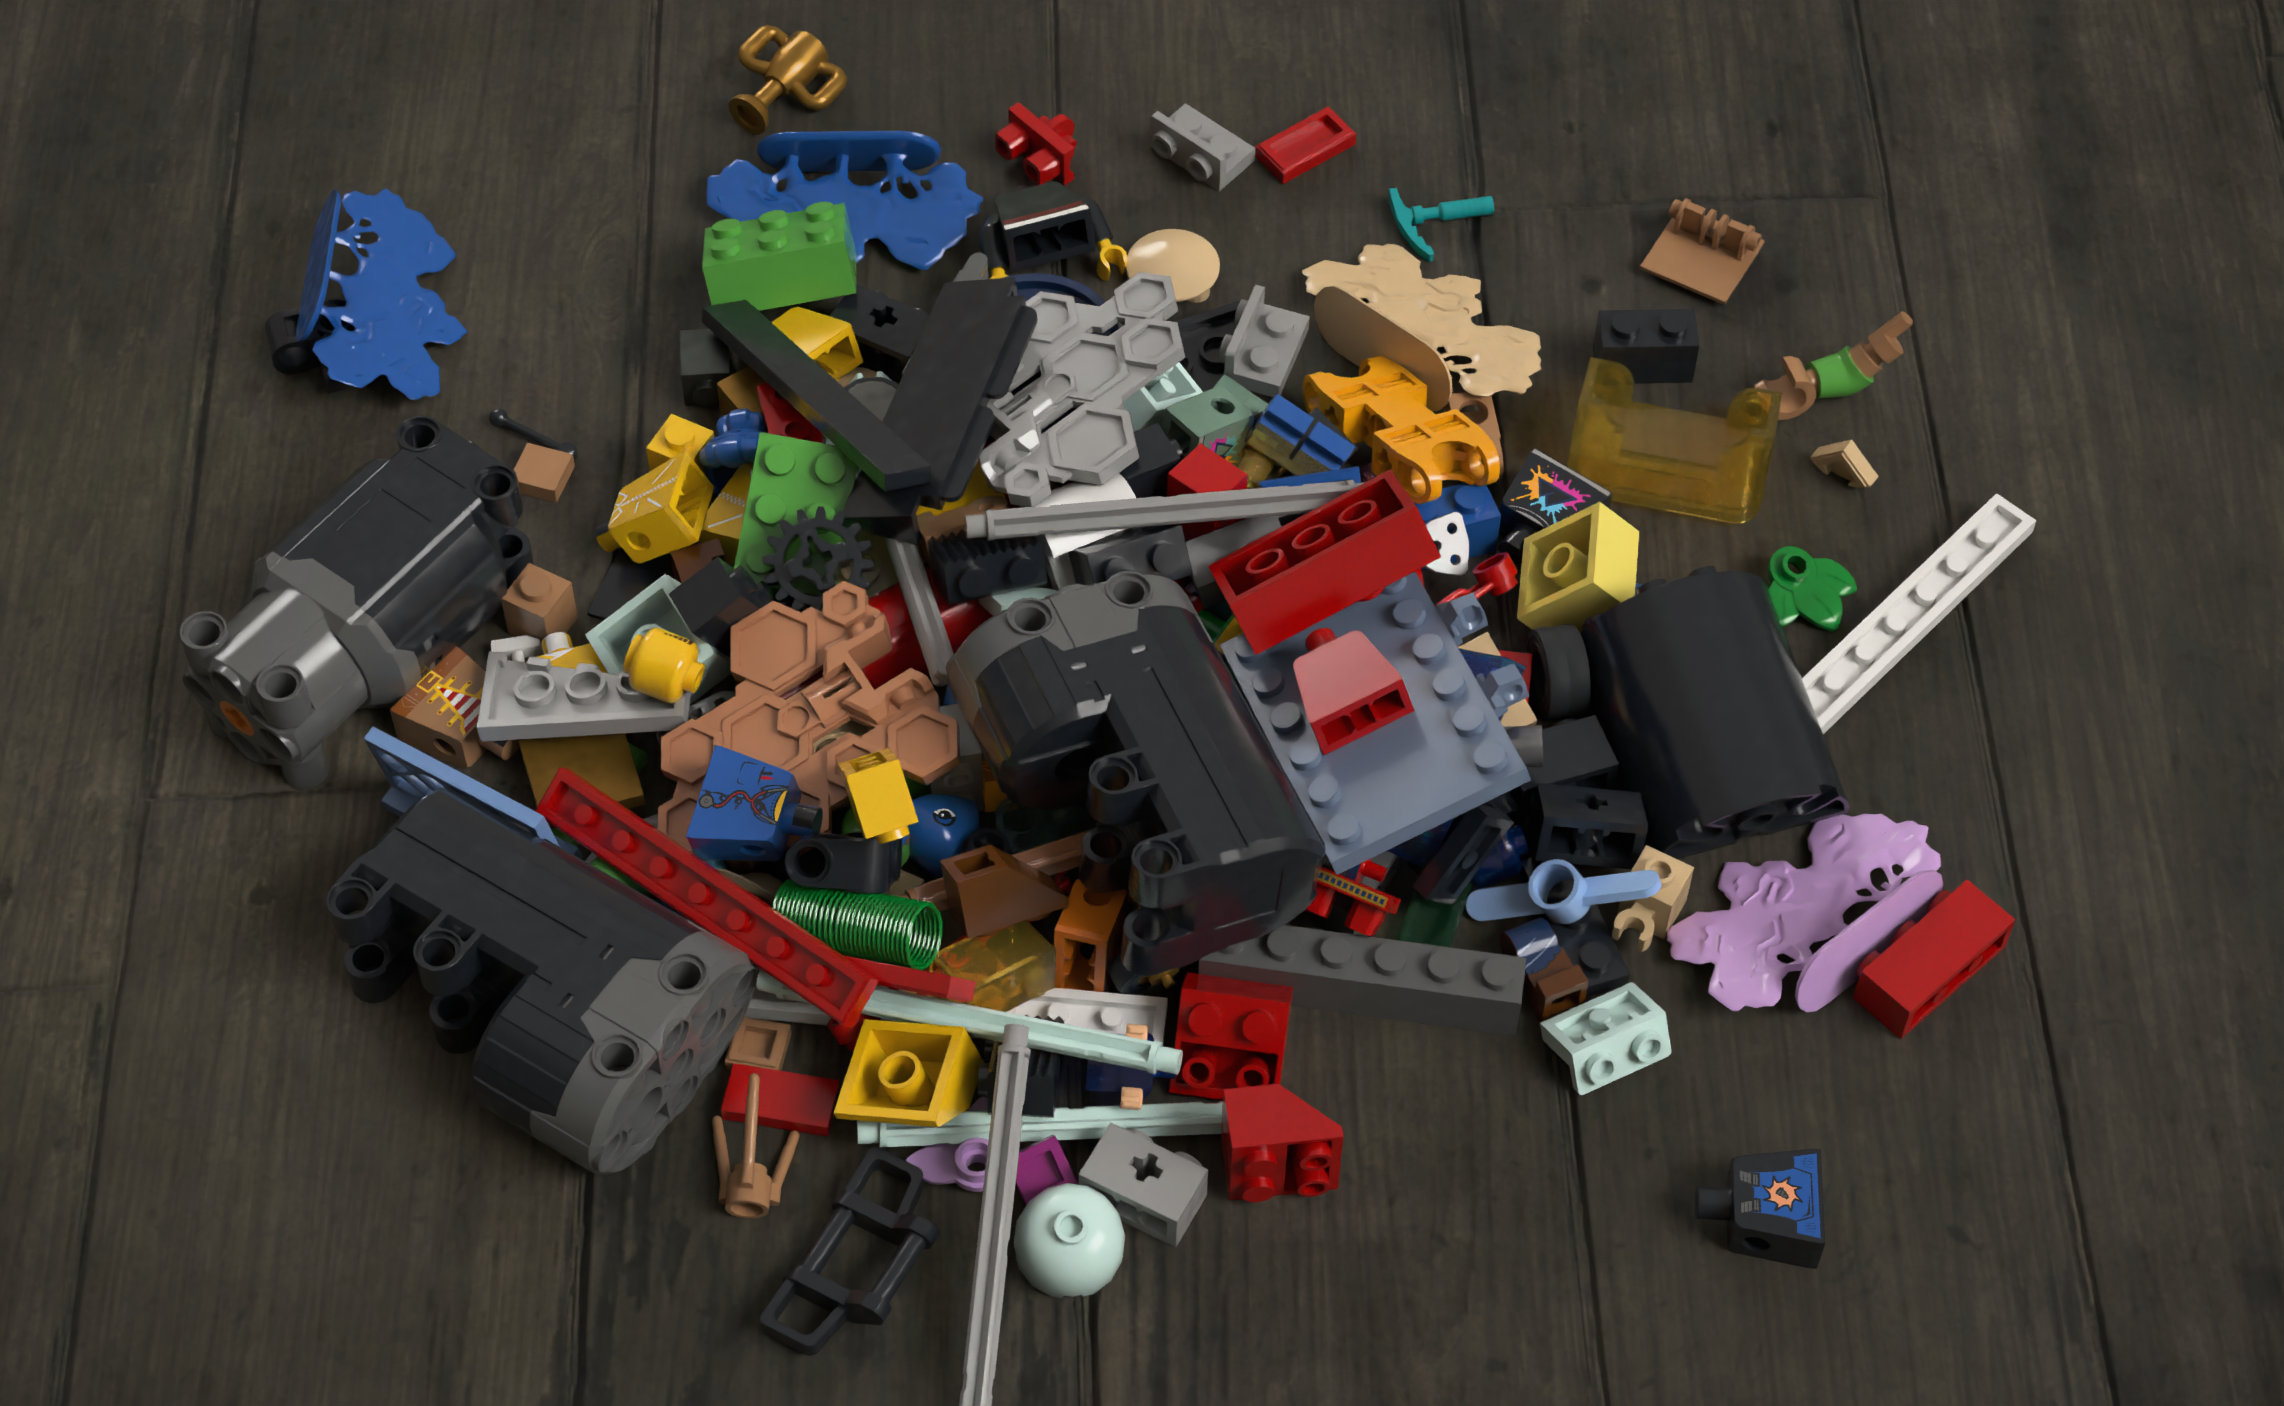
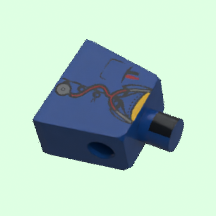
(748, 810)

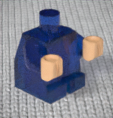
(1131, 1082)

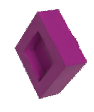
(1042, 1167)

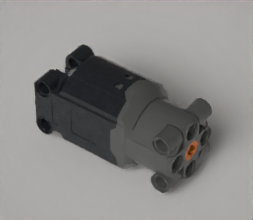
(360, 599)

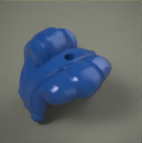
(732, 447)

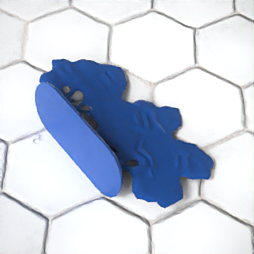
(911, 228)
(382, 297)

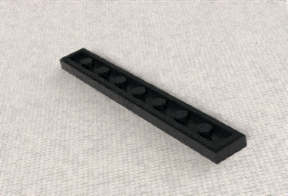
(817, 395)

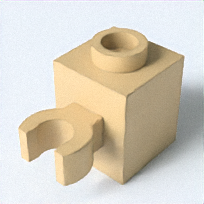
(1658, 912)

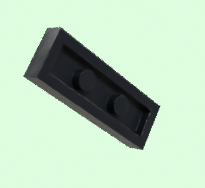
(1585, 940)

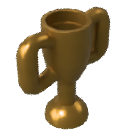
(789, 71)

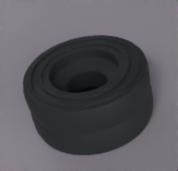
(1559, 671)

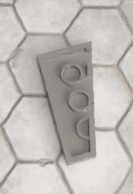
(555, 701)

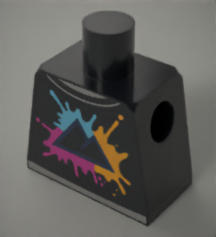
(1542, 496)

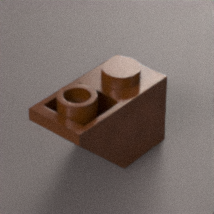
(996, 890)

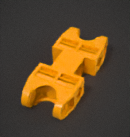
(1391, 416)

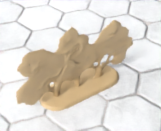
(1413, 318)

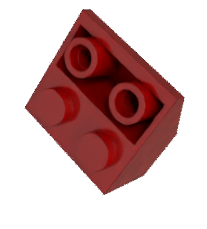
(1230, 1034)
(1277, 1145)

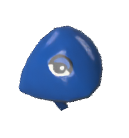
(941, 829)

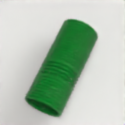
(865, 924)

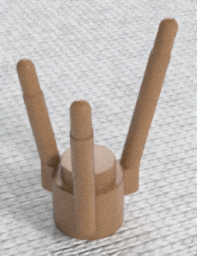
(749, 1188)

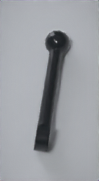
(499, 418)

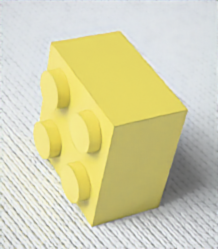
(1577, 568)

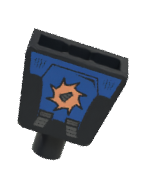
(1771, 1206)

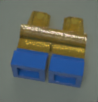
(1277, 435)

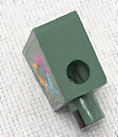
(1214, 421)

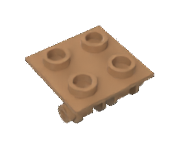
(1703, 252)

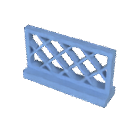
(417, 775)

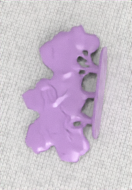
(1790, 908)

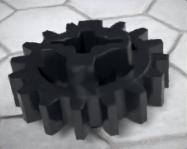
(794, 569)

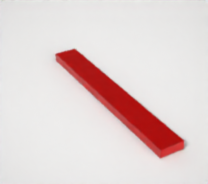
(707, 897)

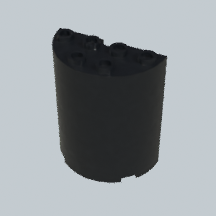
(1709, 713)

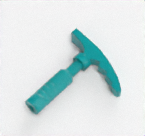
(1450, 210)

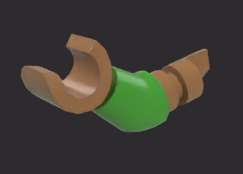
(1838, 373)

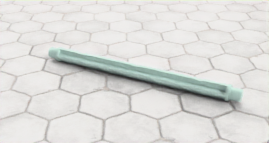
(990, 1025)
(1067, 1124)

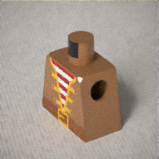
(444, 713)

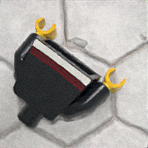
(1044, 227)

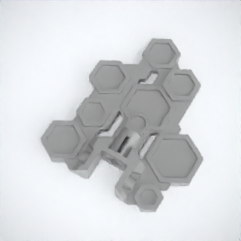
(1083, 374)

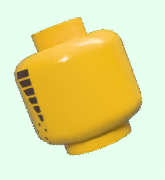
(663, 665)

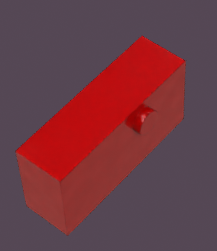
(1324, 561)

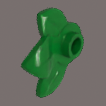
(1813, 592)

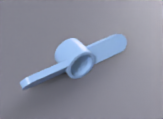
(1531, 897)

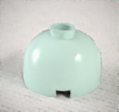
(1069, 1241)

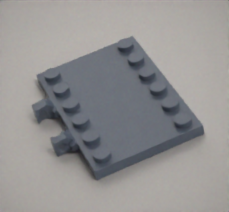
(1413, 769)

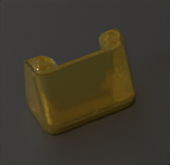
(1673, 455)

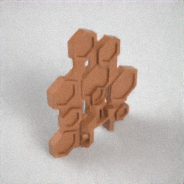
(776, 653)

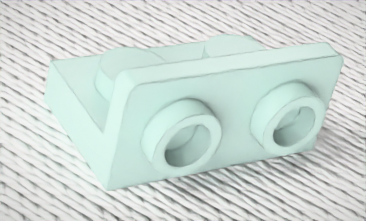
(1609, 1037)

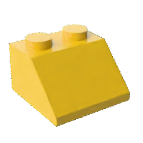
(909, 1074)

